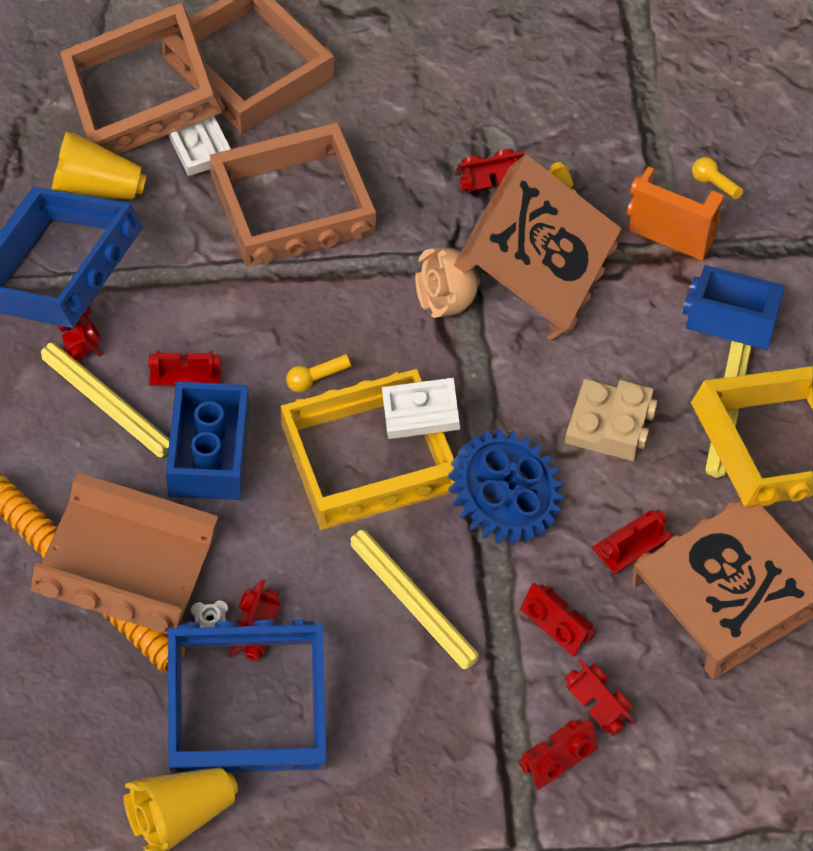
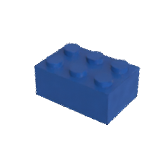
(208, 441)

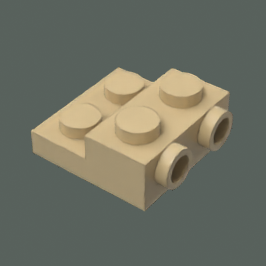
(612, 418)

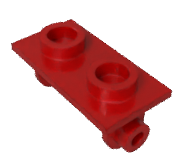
(477, 171)
(82, 337)
(173, 367)
(633, 541)
(256, 606)
(550, 614)
(590, 685)
(570, 746)

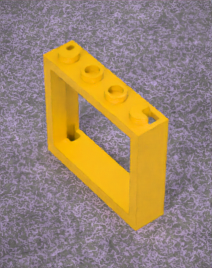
(750, 390)
(371, 498)

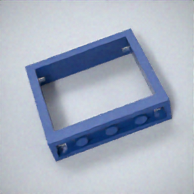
(29, 222)
(229, 634)

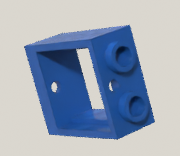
(729, 321)

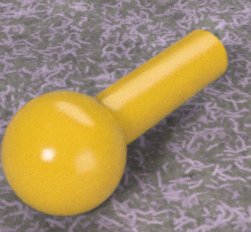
(706, 170)
(302, 378)

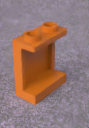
(672, 217)

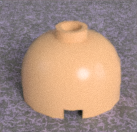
(443, 285)

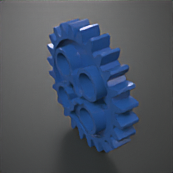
(505, 487)

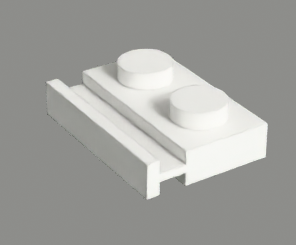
(197, 143)
(420, 408)

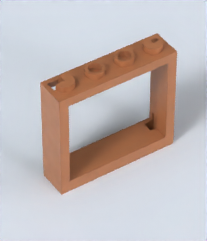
(251, 112)
(159, 119)
(283, 153)

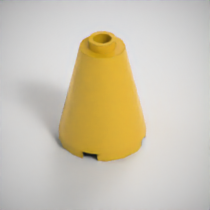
(95, 171)
(177, 804)

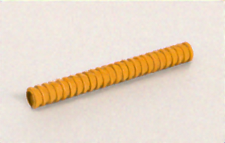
(38, 533)

